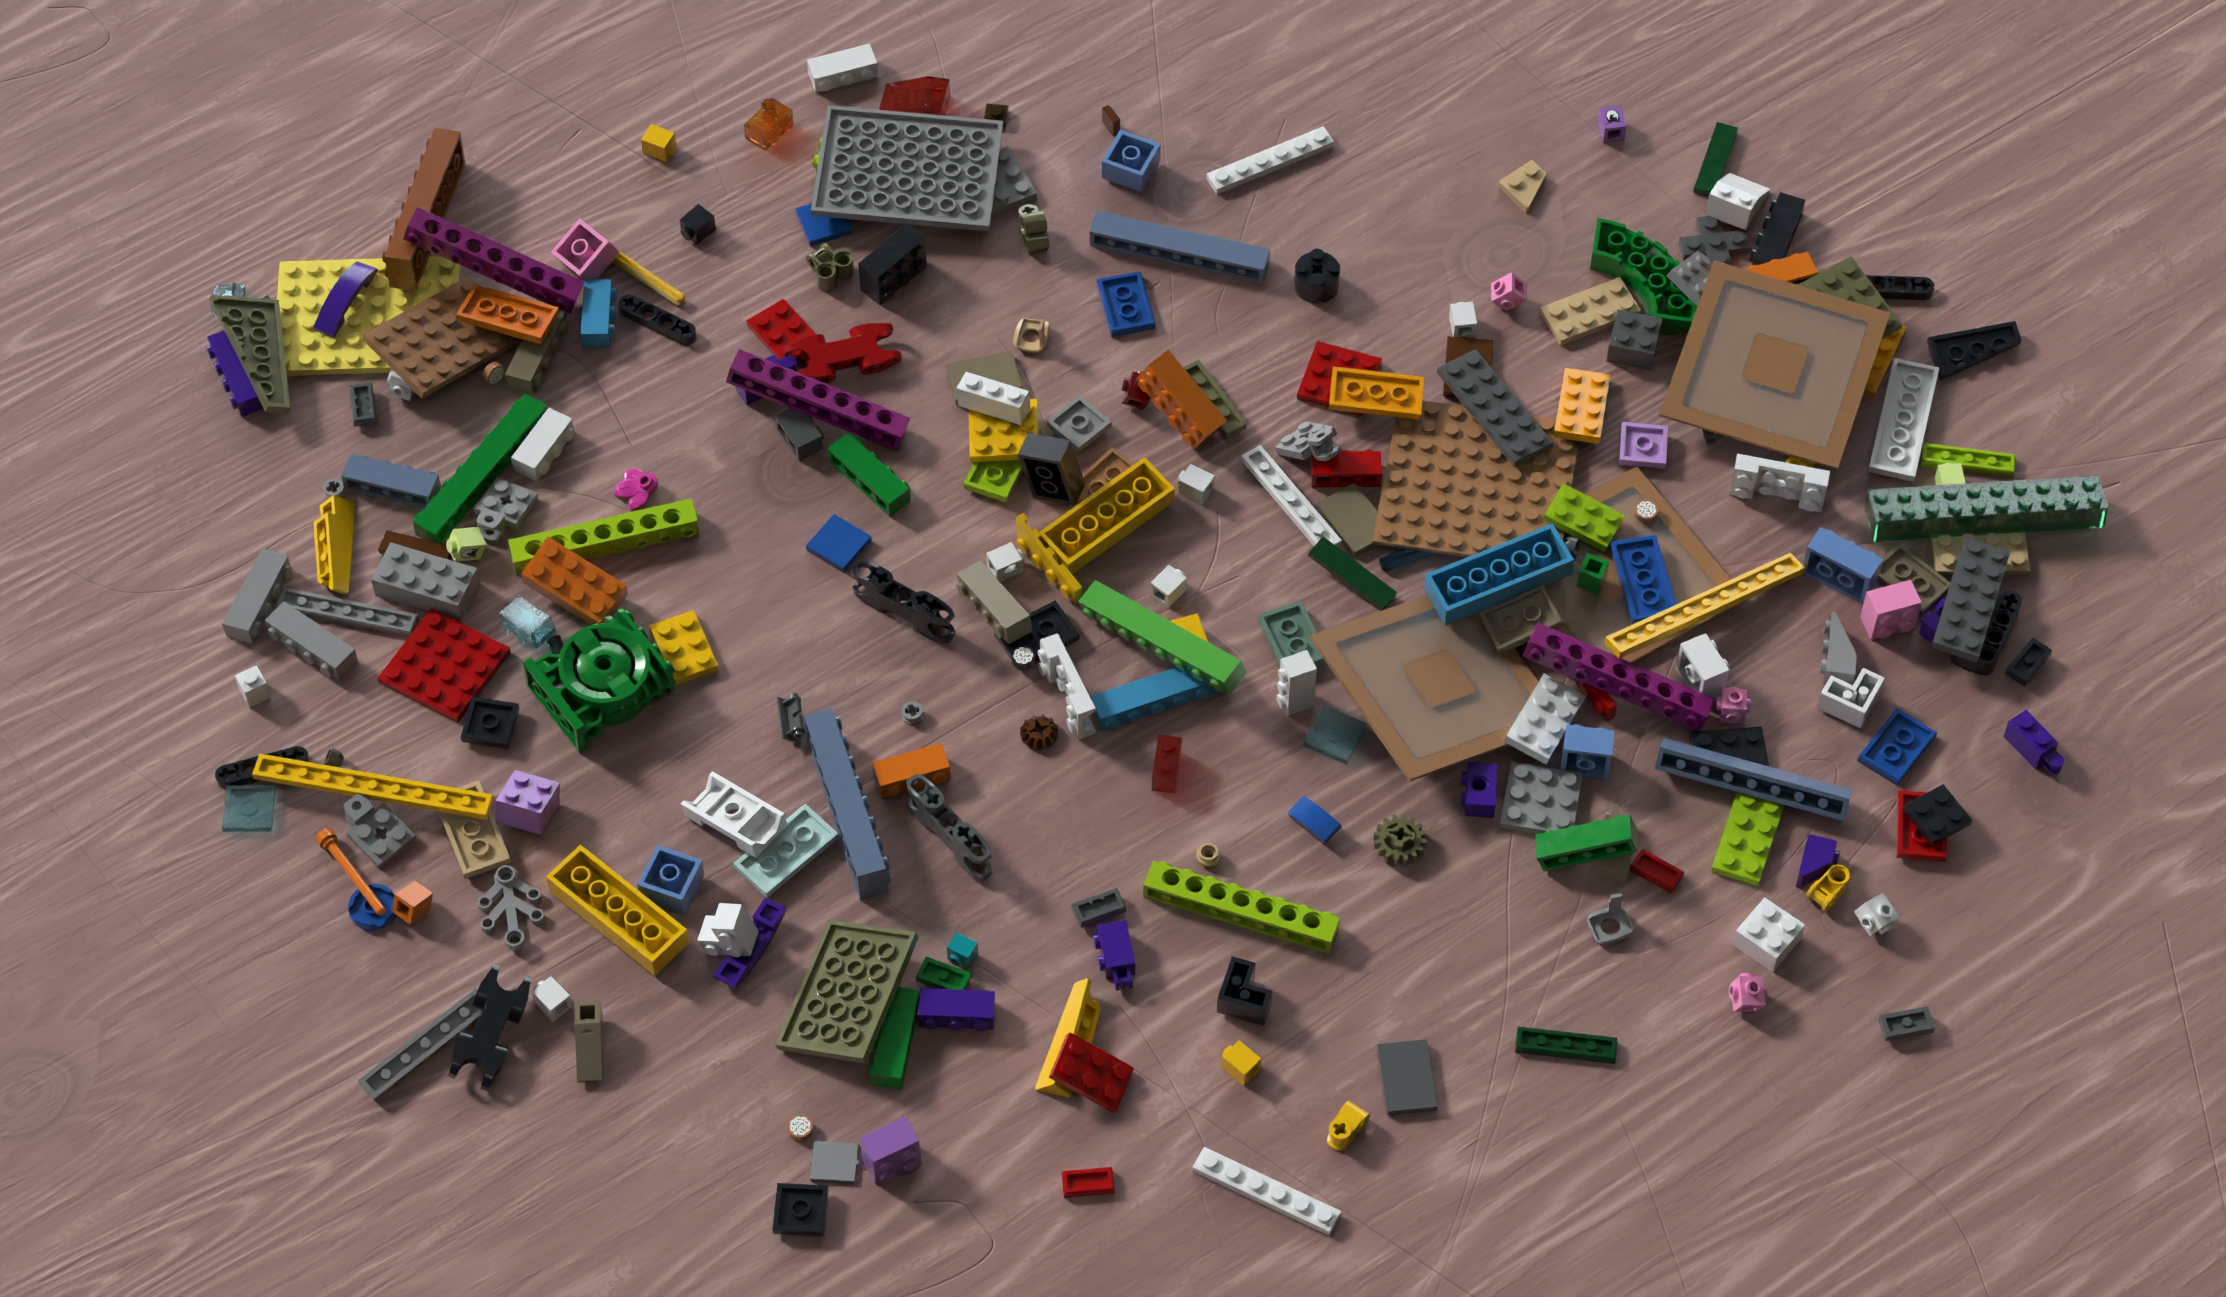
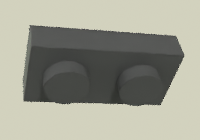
(1906, 1023)

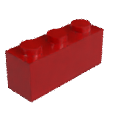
(1348, 468)

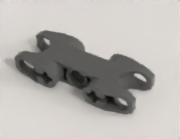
(961, 839)

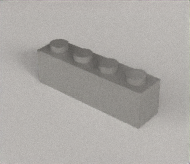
(257, 596)
(311, 641)

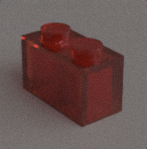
(1167, 763)

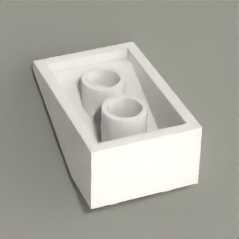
(1736, 200)

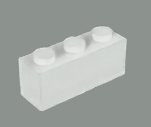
(842, 68)
(993, 398)
(543, 444)
(1296, 683)

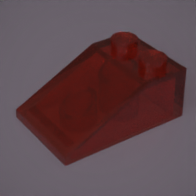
(917, 95)

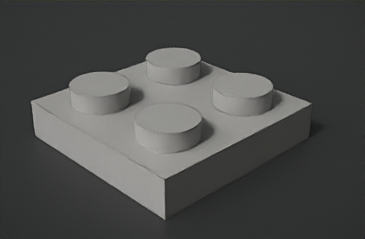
(1079, 423)

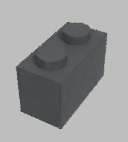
(799, 433)

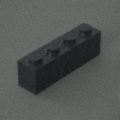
(1778, 228)

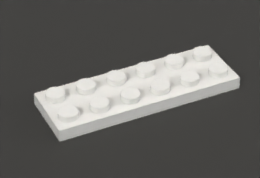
(1903, 419)

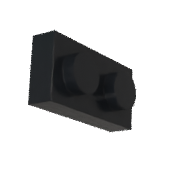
(2028, 661)

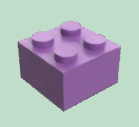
(527, 802)
(890, 1150)

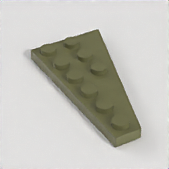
(258, 341)

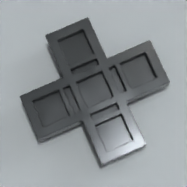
(1714, 242)

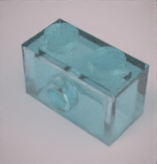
(527, 622)

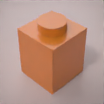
(412, 902)

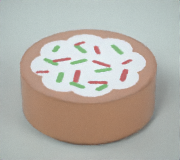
(493, 373)
(1645, 511)
(800, 1127)

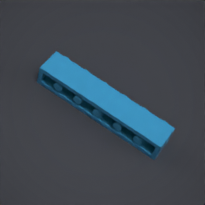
(1147, 697)

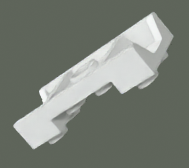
(1764, 476)
(1059, 668)
(751, 827)

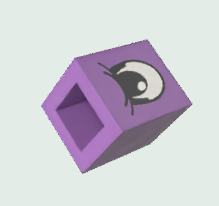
(1611, 124)

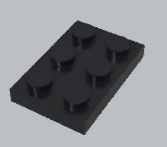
(1045, 623)

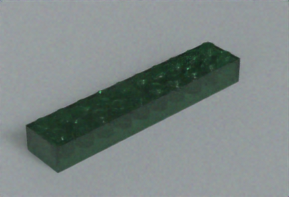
(1986, 508)

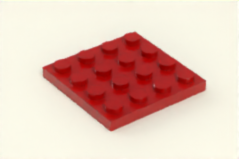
(444, 665)

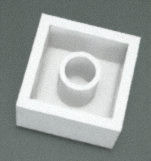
(1702, 666)
(1768, 934)

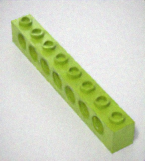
(614, 529)
(1249, 916)

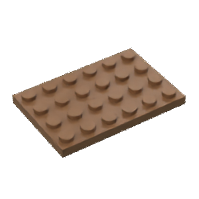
(431, 346)

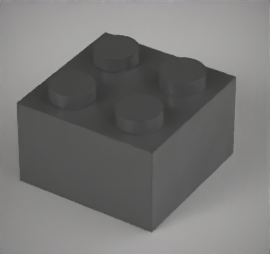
(1634, 339)

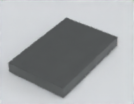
(1407, 1077)

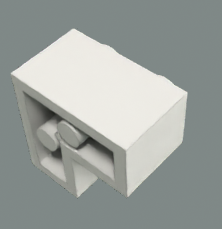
(1850, 701)
(728, 932)

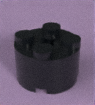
(1316, 276)

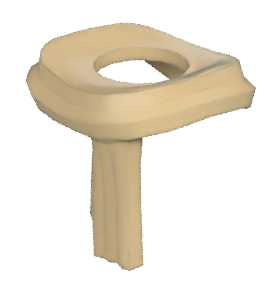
(1024, 325)

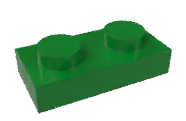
(942, 976)

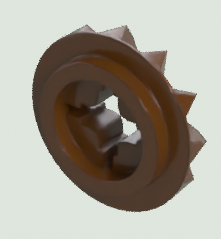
(1033, 739)

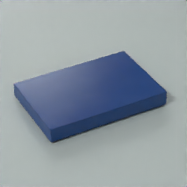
(1125, 304)
(1897, 747)

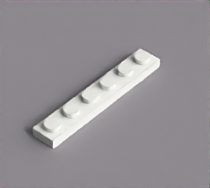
(1270, 160)
(1288, 496)
(1266, 1191)

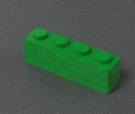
(869, 474)
(1586, 842)
(895, 1040)

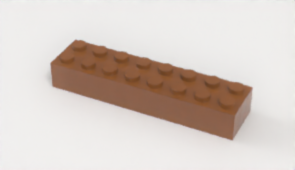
(430, 191)

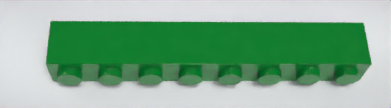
(478, 471)

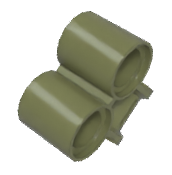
(1033, 228)
(830, 266)

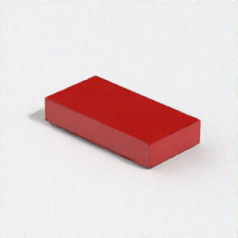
(1656, 871)
(1087, 1182)

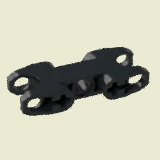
(886, 596)
(483, 1045)

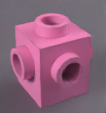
(1509, 291)
(1733, 705)
(1748, 993)

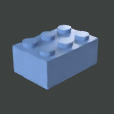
(1842, 565)

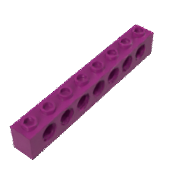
(493, 260)
(817, 399)
(1618, 677)

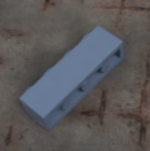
(390, 480)

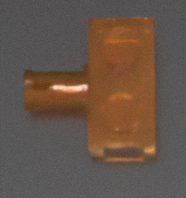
(768, 124)

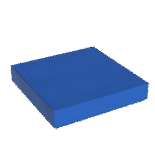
(821, 229)
(838, 542)

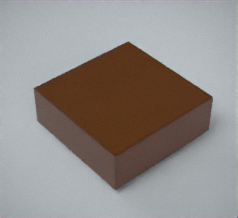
(1110, 120)

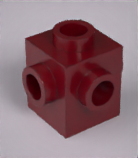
(1133, 394)

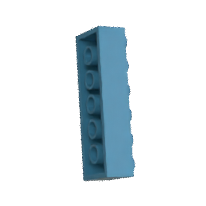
(1498, 574)

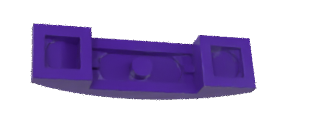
(342, 296)
(767, 921)

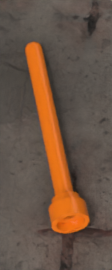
(328, 840)

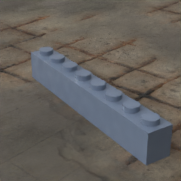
(1179, 246)
(1753, 779)

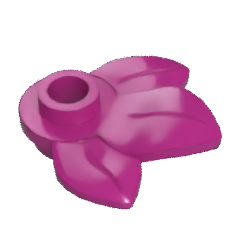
(635, 489)

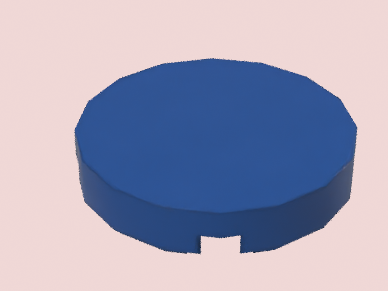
(364, 915)

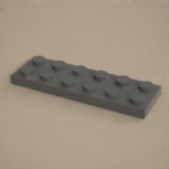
(1495, 407)
(1970, 599)

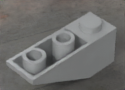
(1839, 652)

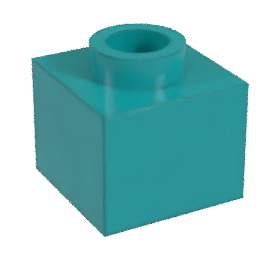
(962, 951)

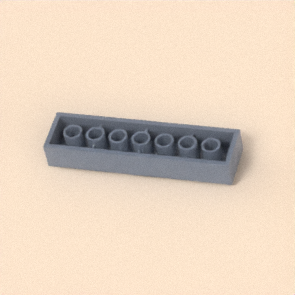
(847, 803)

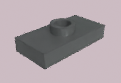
(363, 404)
(1098, 908)

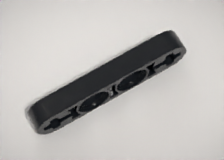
(1891, 292)
(660, 316)
(241, 765)

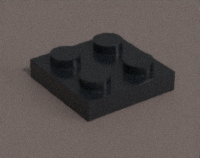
(490, 722)
(1937, 815)
(800, 1209)

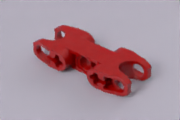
(855, 351)

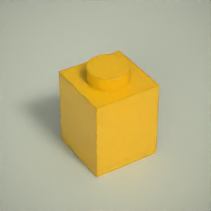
(659, 143)
(1240, 1062)

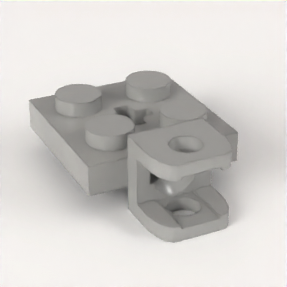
(1308, 440)
(495, 516)
(368, 821)

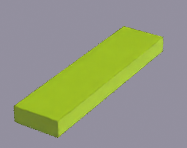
(1971, 459)

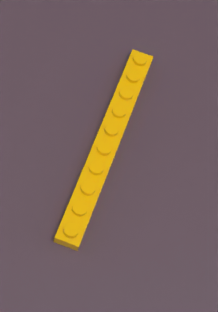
(1704, 605)
(373, 786)

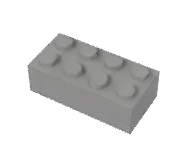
(425, 581)

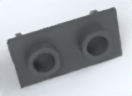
(790, 720)

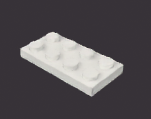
(1544, 718)

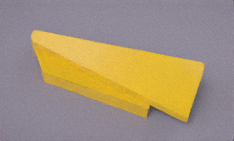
(334, 543)
(1078, 1018)

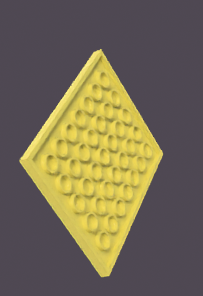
(303, 291)

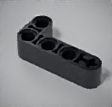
(1996, 633)

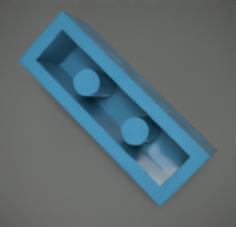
(598, 313)

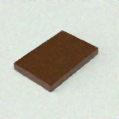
(1460, 346)

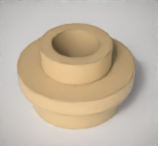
(1208, 848)

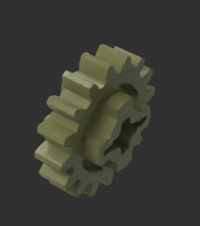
(1399, 840)

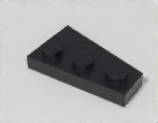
(1737, 742)

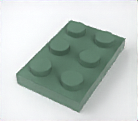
(1289, 631)

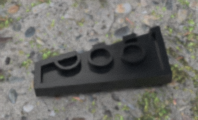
(1966, 348)

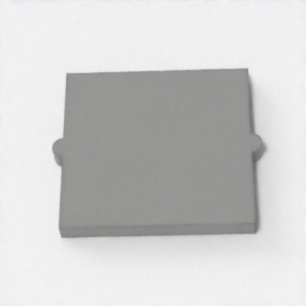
(834, 1162)

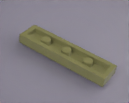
(1234, 423)

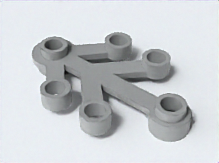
(510, 904)

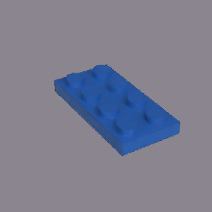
(1642, 576)

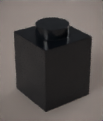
(697, 224)

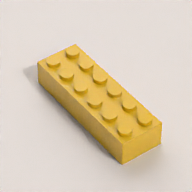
(1108, 515)
(617, 910)

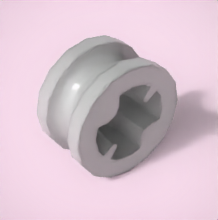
(333, 483)
(912, 720)

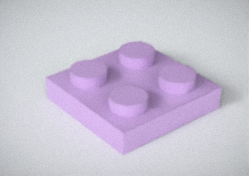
(1643, 445)

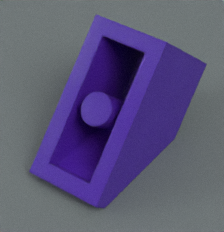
(1817, 859)

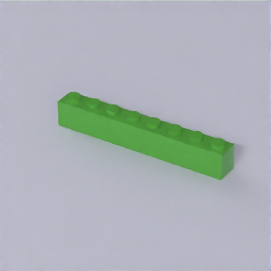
(1162, 637)

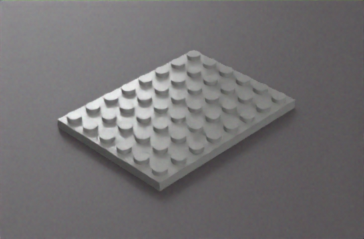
(907, 168)

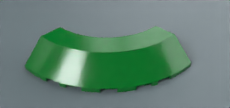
(1644, 269)

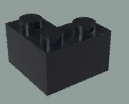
(1240, 997)

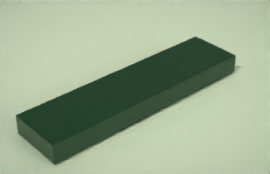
(1715, 158)
(1352, 573)
(1566, 1045)

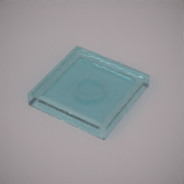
(1335, 734)
(249, 808)

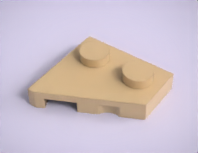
(1523, 184)

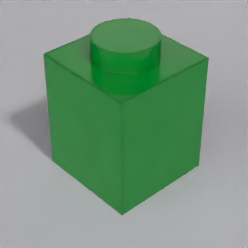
(1592, 573)

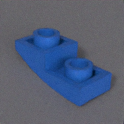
(1315, 819)

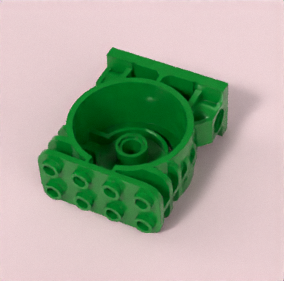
(586, 710)

